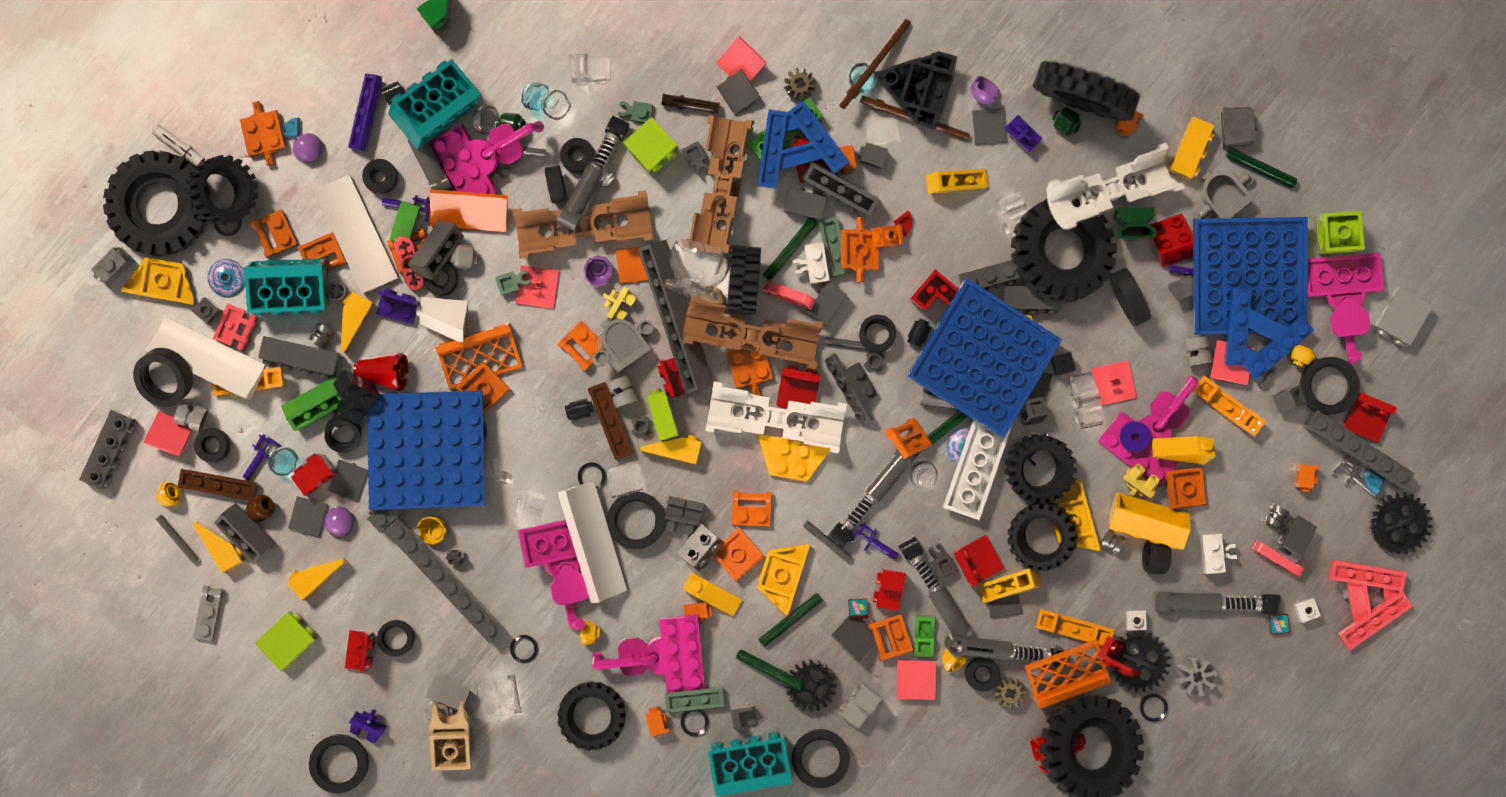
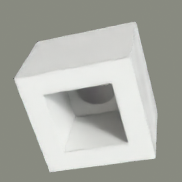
(1302, 605)
(1129, 617)

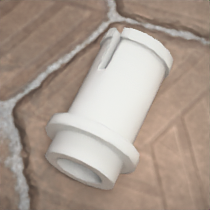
(607, 178)

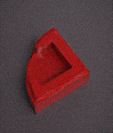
(906, 222)

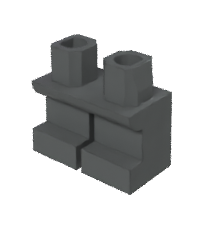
(674, 514)

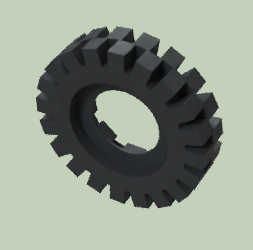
(1086, 90)
(123, 213)
(1050, 279)
(1060, 742)

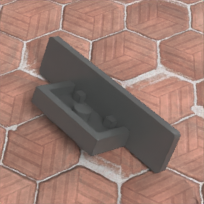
(854, 386)

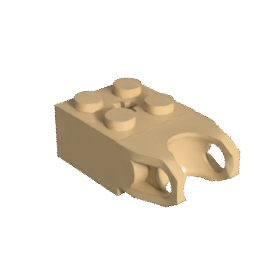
(450, 739)

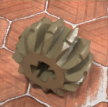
(806, 81)
(1007, 699)

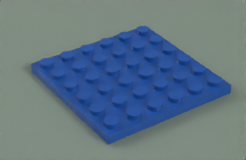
(1254, 255)
(984, 357)
(426, 450)

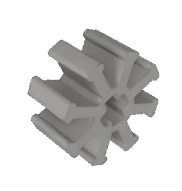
(1197, 683)

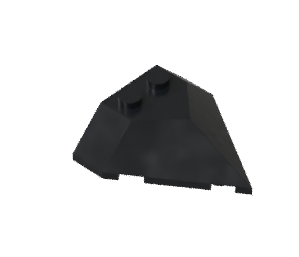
(921, 86)

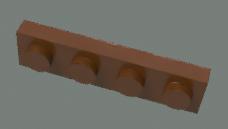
(610, 421)
(217, 484)

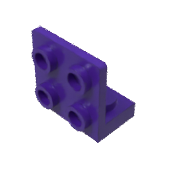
(397, 307)

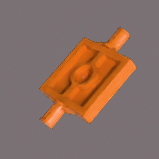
(262, 133)
(859, 250)
(748, 369)

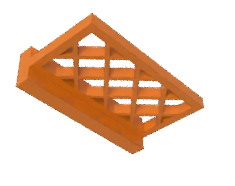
(474, 339)
(1071, 686)

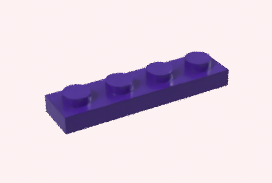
(365, 112)

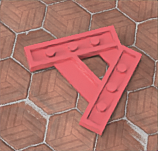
(1365, 620)

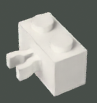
(815, 263)
(1213, 553)

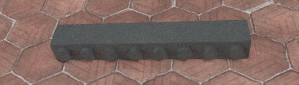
(672, 310)
(444, 580)

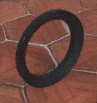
(231, 233)
(596, 465)
(535, 648)
(1162, 715)
(694, 733)

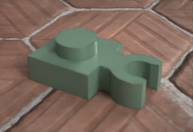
(639, 111)
(509, 282)

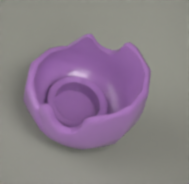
(984, 90)
(307, 147)
(598, 270)
(339, 522)

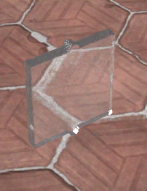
(881, 126)
(624, 479)

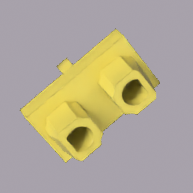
(624, 296)
(1138, 483)

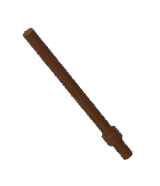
(853, 91)
(880, 105)

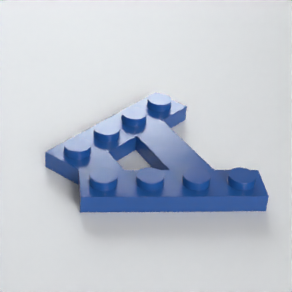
(776, 159)
(1282, 338)

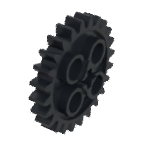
(1394, 507)
(1146, 645)

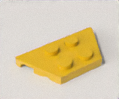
(161, 281)
(791, 457)
(1077, 506)
(782, 574)

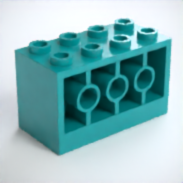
(433, 103)
(290, 274)
(753, 777)

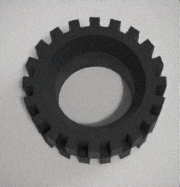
(241, 183)
(743, 279)
(1061, 478)
(1023, 551)
(580, 738)

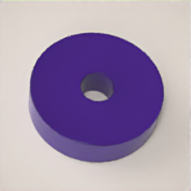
(1131, 428)

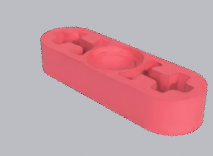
(399, 251)
(789, 295)
(1280, 560)

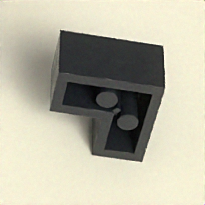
(357, 396)

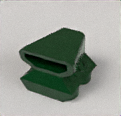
(1134, 223)

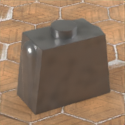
(1238, 126)
(112, 265)

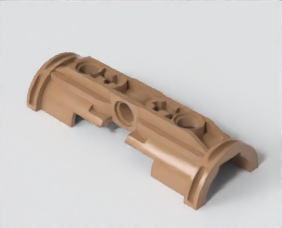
(721, 139)
(632, 207)
(799, 334)

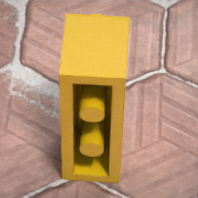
(1192, 148)

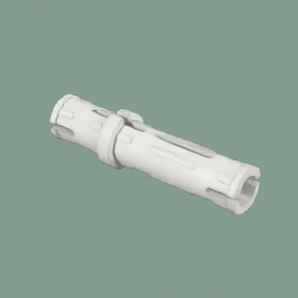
(160, 132)

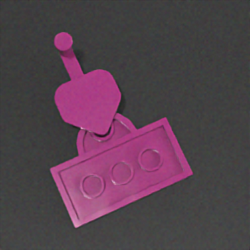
(467, 160)
(1346, 279)
(1166, 414)
(552, 547)
(677, 650)

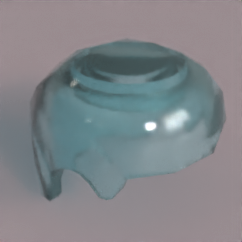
(855, 73)
(532, 95)
(282, 461)

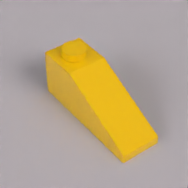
(956, 181)
(354, 315)
(680, 449)
(1184, 449)
(221, 549)
(308, 580)
(1010, 585)
(712, 594)

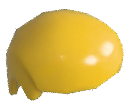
(432, 530)

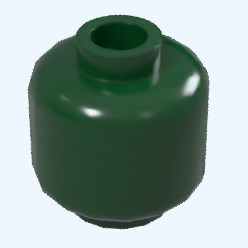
(512, 119)
(1066, 121)

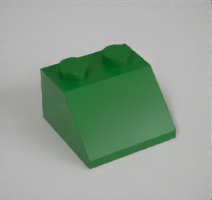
(436, 13)

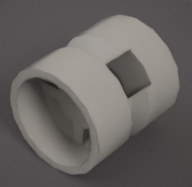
(1198, 351)
(627, 396)
(189, 415)

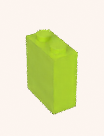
(662, 415)
(286, 640)

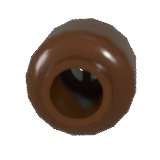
(260, 508)

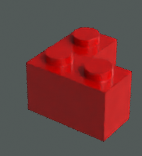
(934, 287)
(313, 473)
(889, 589)

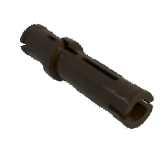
(690, 103)

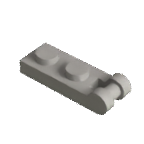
(208, 613)

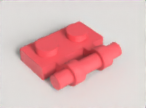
(230, 324)

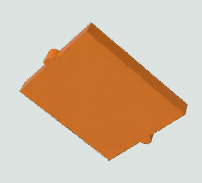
(630, 265)

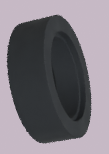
(1130, 297)
(1352, 382)
(150, 390)
(627, 542)
(315, 766)
(837, 775)

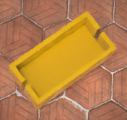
(1149, 521)

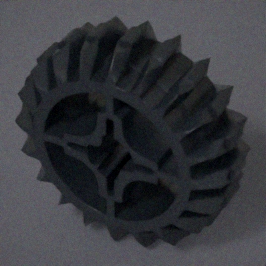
(826, 680)

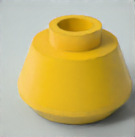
(1302, 356)
(168, 494)
(589, 633)
(952, 663)

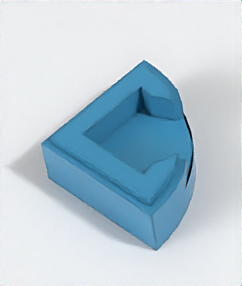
(291, 128)
(1373, 481)

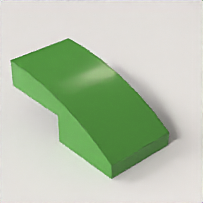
(405, 221)
(924, 636)

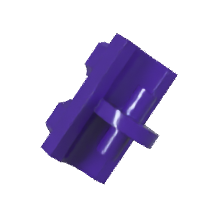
(1023, 133)
(368, 723)

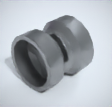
(333, 291)
(321, 335)
(1276, 516)
(1112, 541)

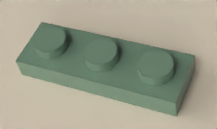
(832, 244)
(694, 699)

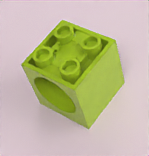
(651, 146)
(1340, 232)

